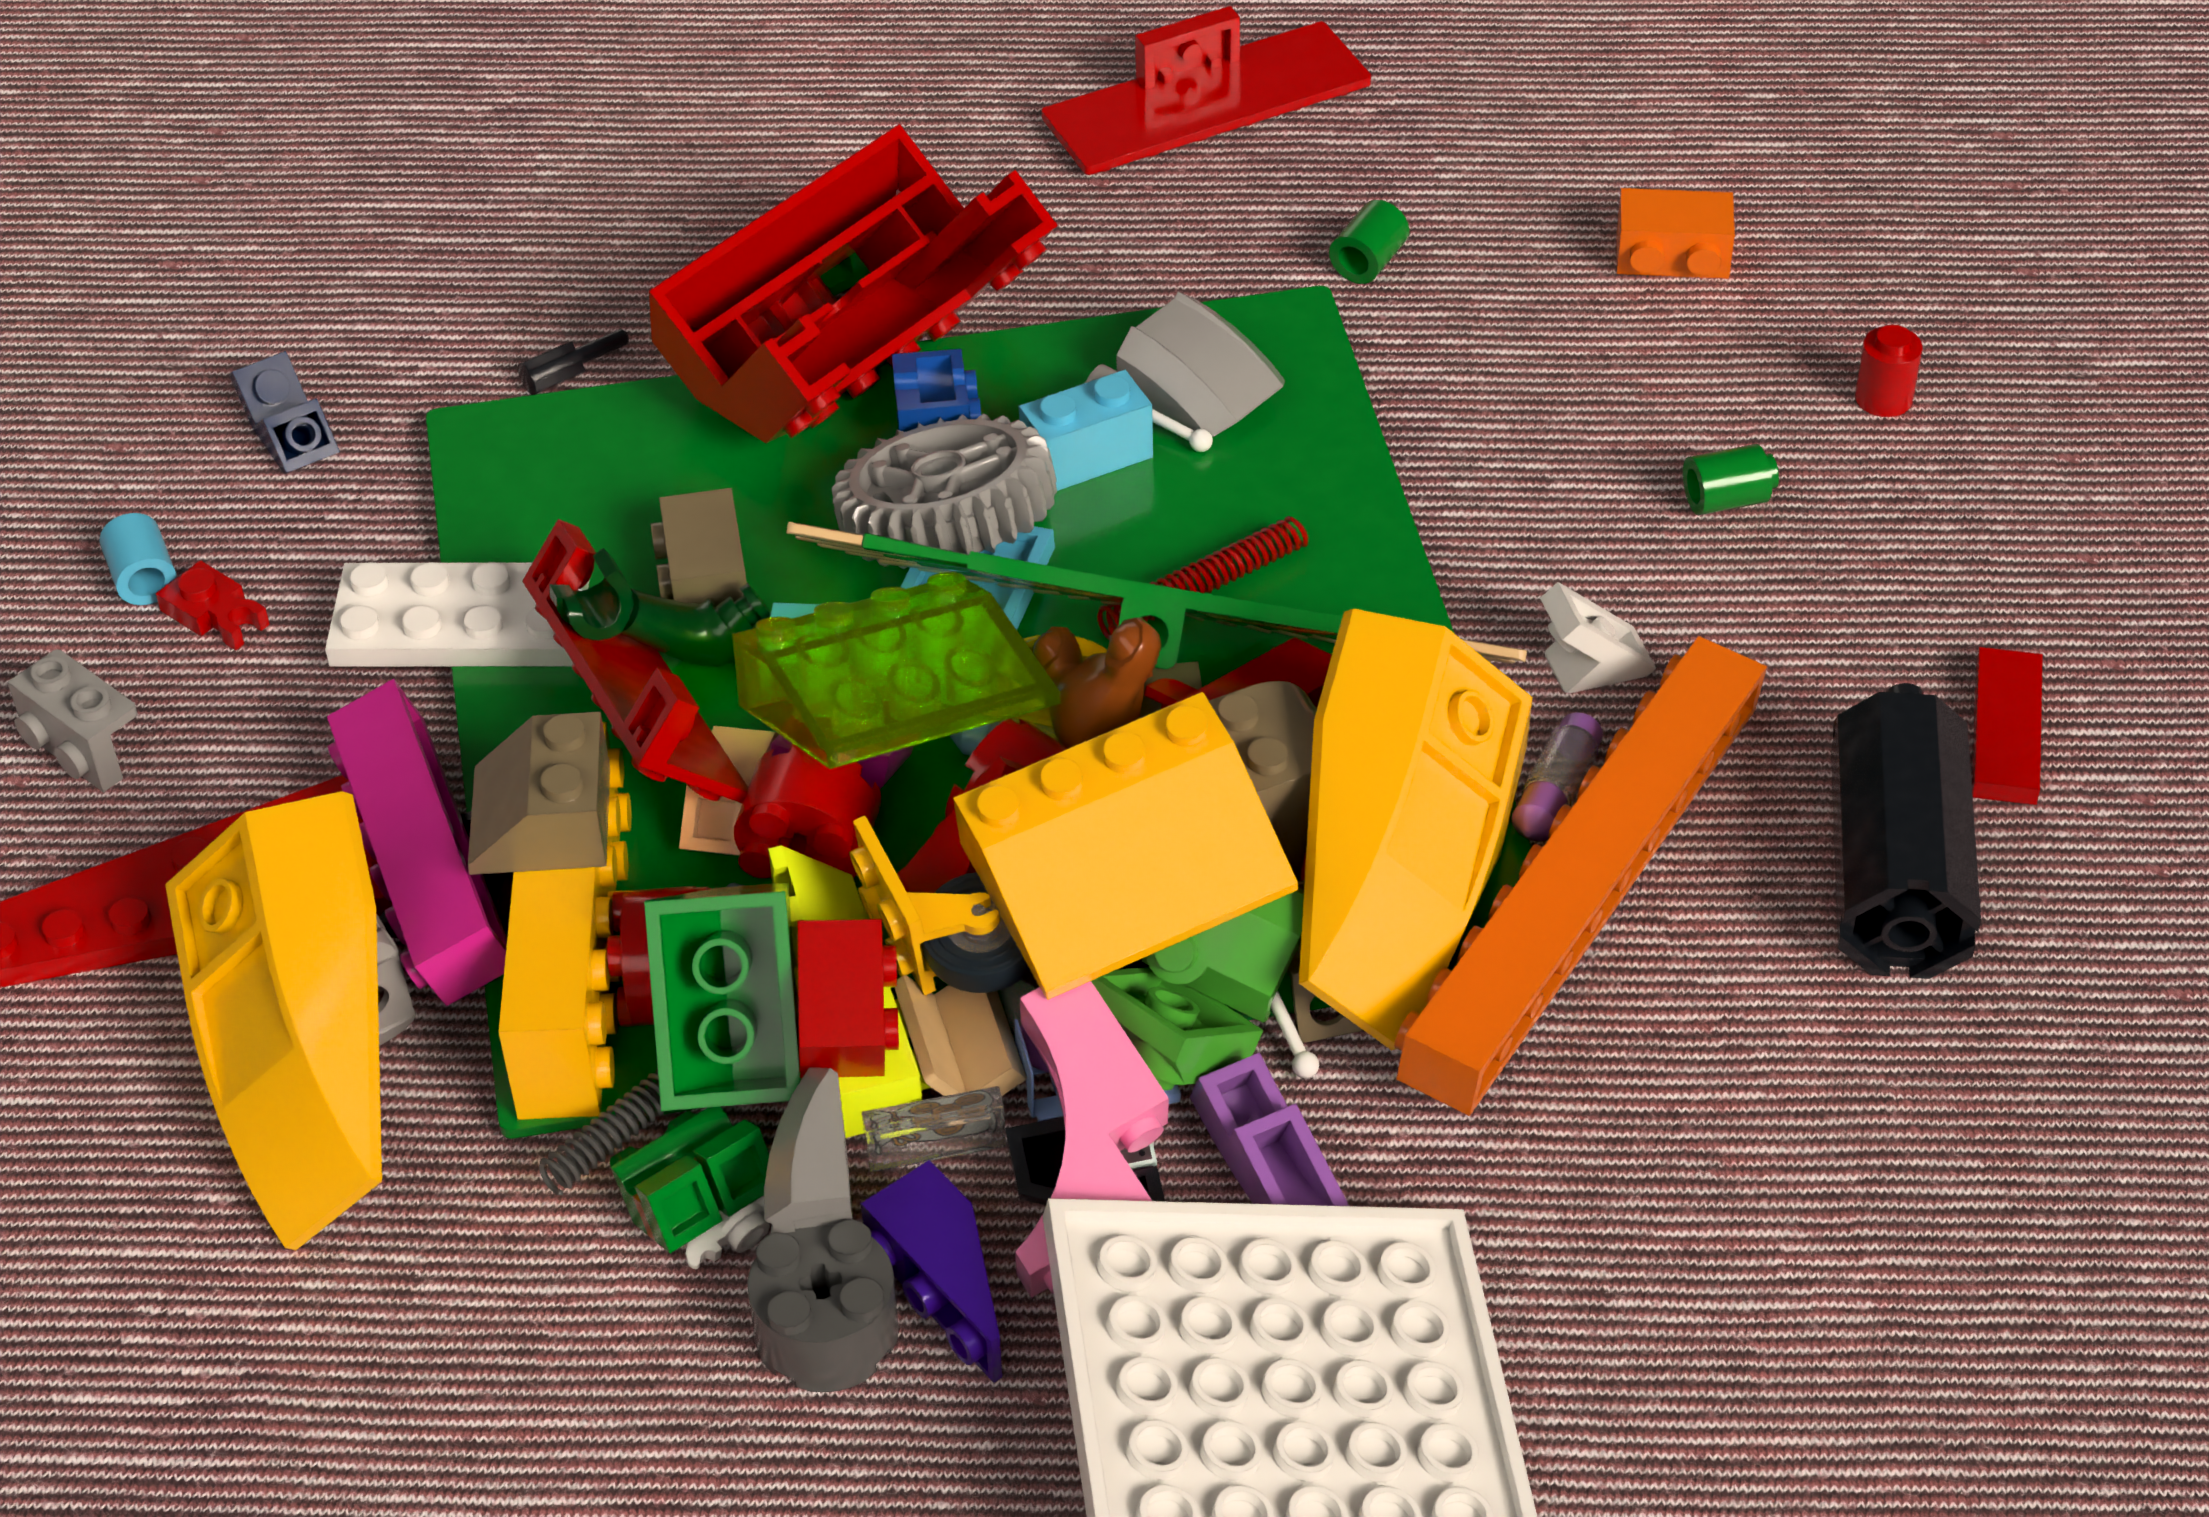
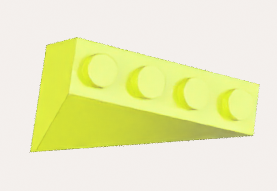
(830, 894)

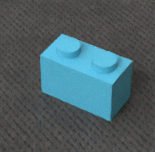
(1093, 427)

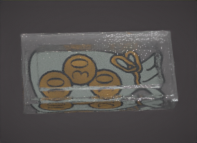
(934, 1129)

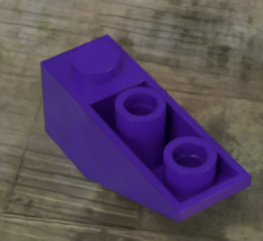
(939, 1260)

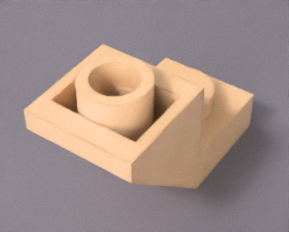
(709, 823)

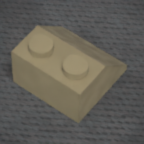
(542, 798)

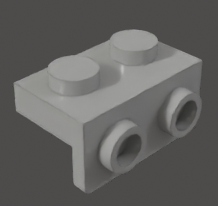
(71, 716)

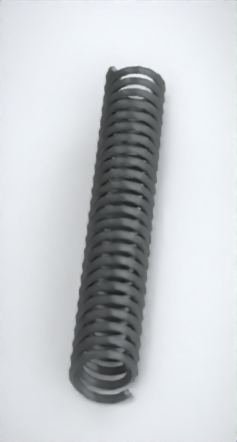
(576, 1162)

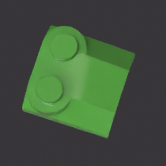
(1239, 959)
(1176, 1026)

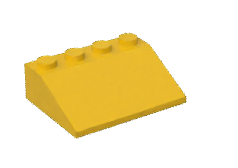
(1123, 845)

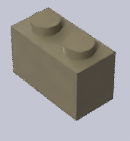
(701, 547)

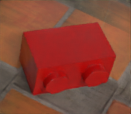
(843, 997)

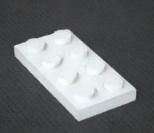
(439, 617)

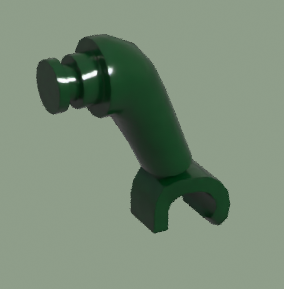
(680, 629)

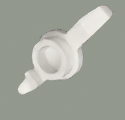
(739, 1230)

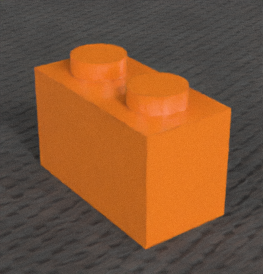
(1675, 233)

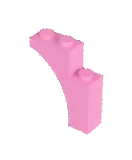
(1105, 1102)

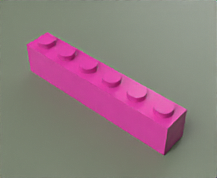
(418, 844)

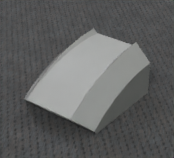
(1197, 366)
(809, 1159)

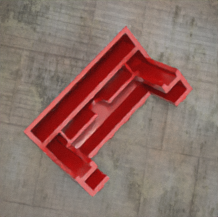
(767, 336)

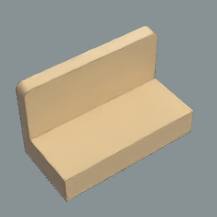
(960, 1039)

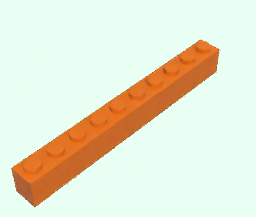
(1578, 877)

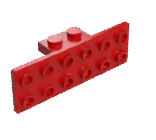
(1200, 84)

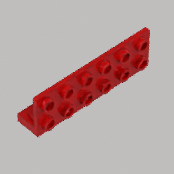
(632, 682)

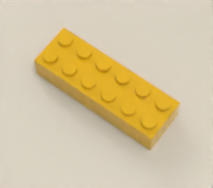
(559, 977)

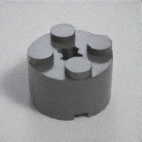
(823, 1305)

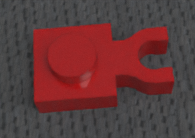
(209, 600)

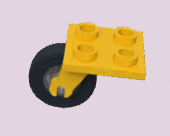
(938, 933)

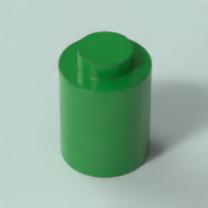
(1369, 241)
(1729, 479)

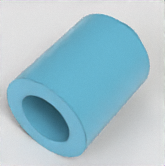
(136, 557)

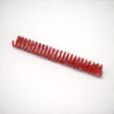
(1221, 564)

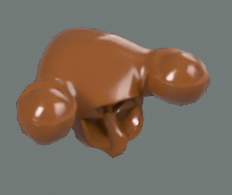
(1103, 688)

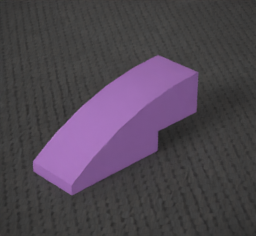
(1263, 1137)

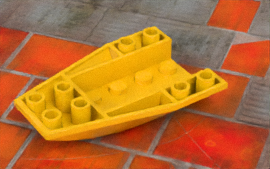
(1404, 812)
(286, 1005)

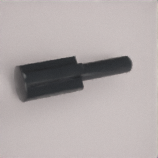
(566, 361)

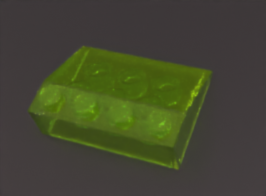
(889, 670)

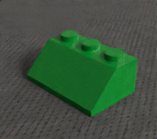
(724, 996)

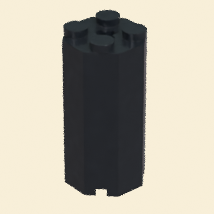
(1904, 834)

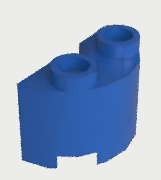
(933, 387)

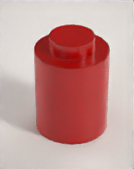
(1888, 371)

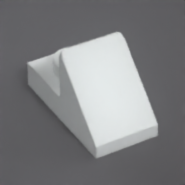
(1591, 643)

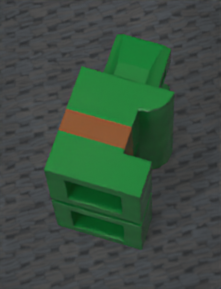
(691, 1175)

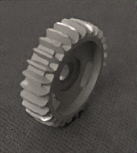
(949, 485)

